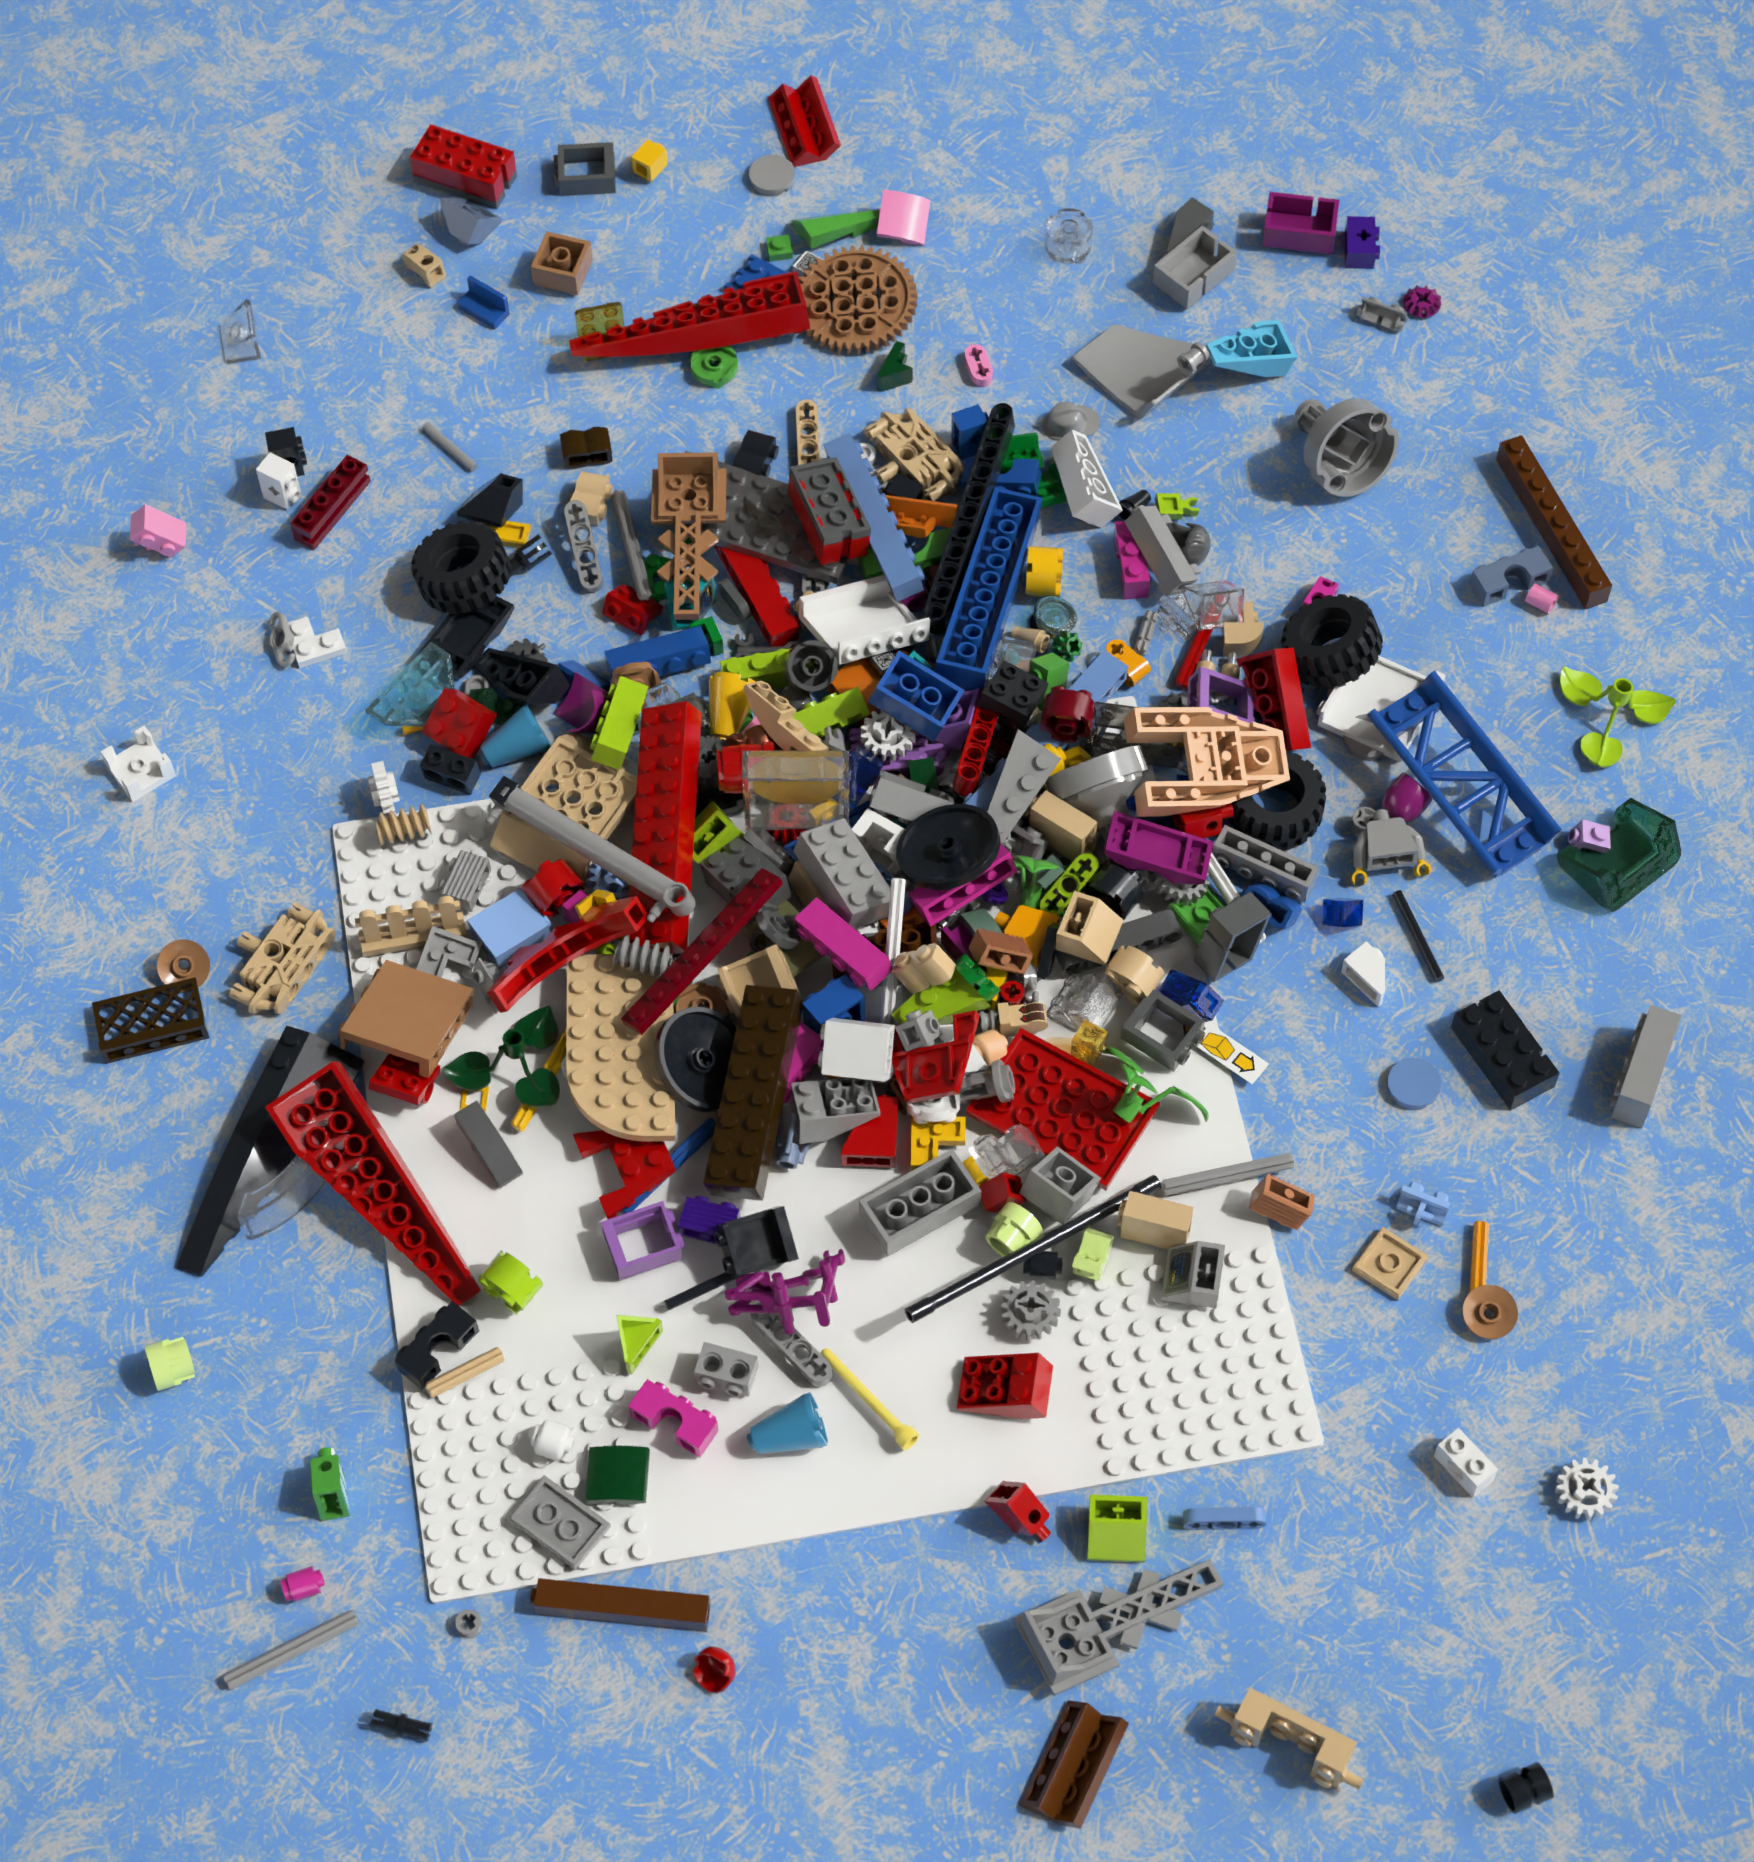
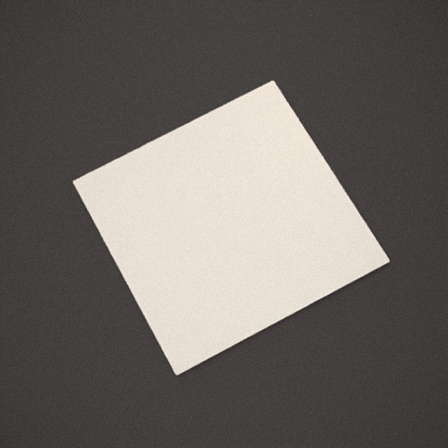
(1134, 1377)

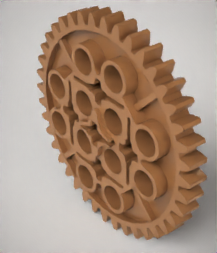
(881, 273)

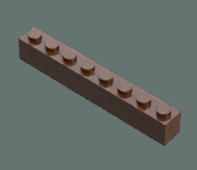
(1554, 522)

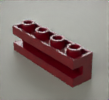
(330, 502)

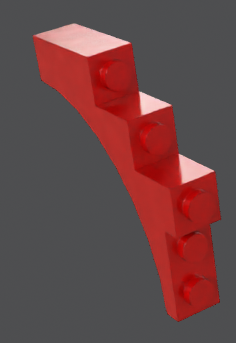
(562, 945)

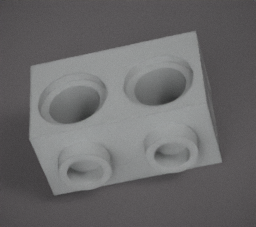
(729, 1362)

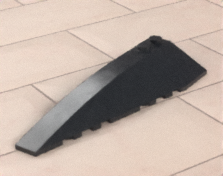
(257, 1146)

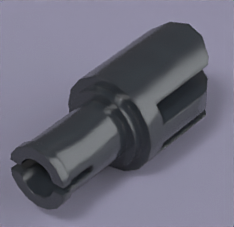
(521, 561)

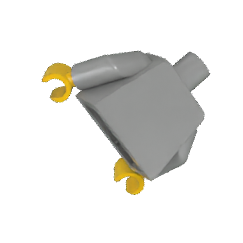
(1388, 845)

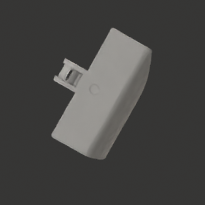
(1140, 367)

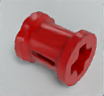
(1006, 993)

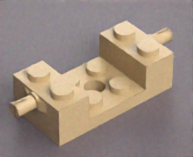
(1285, 1723)

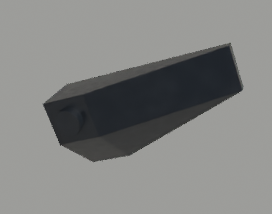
(523, 677)

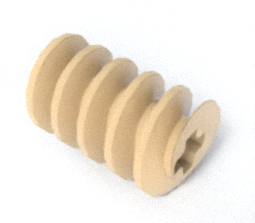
(403, 824)

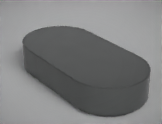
(734, 599)

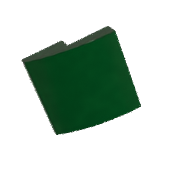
(617, 1475)

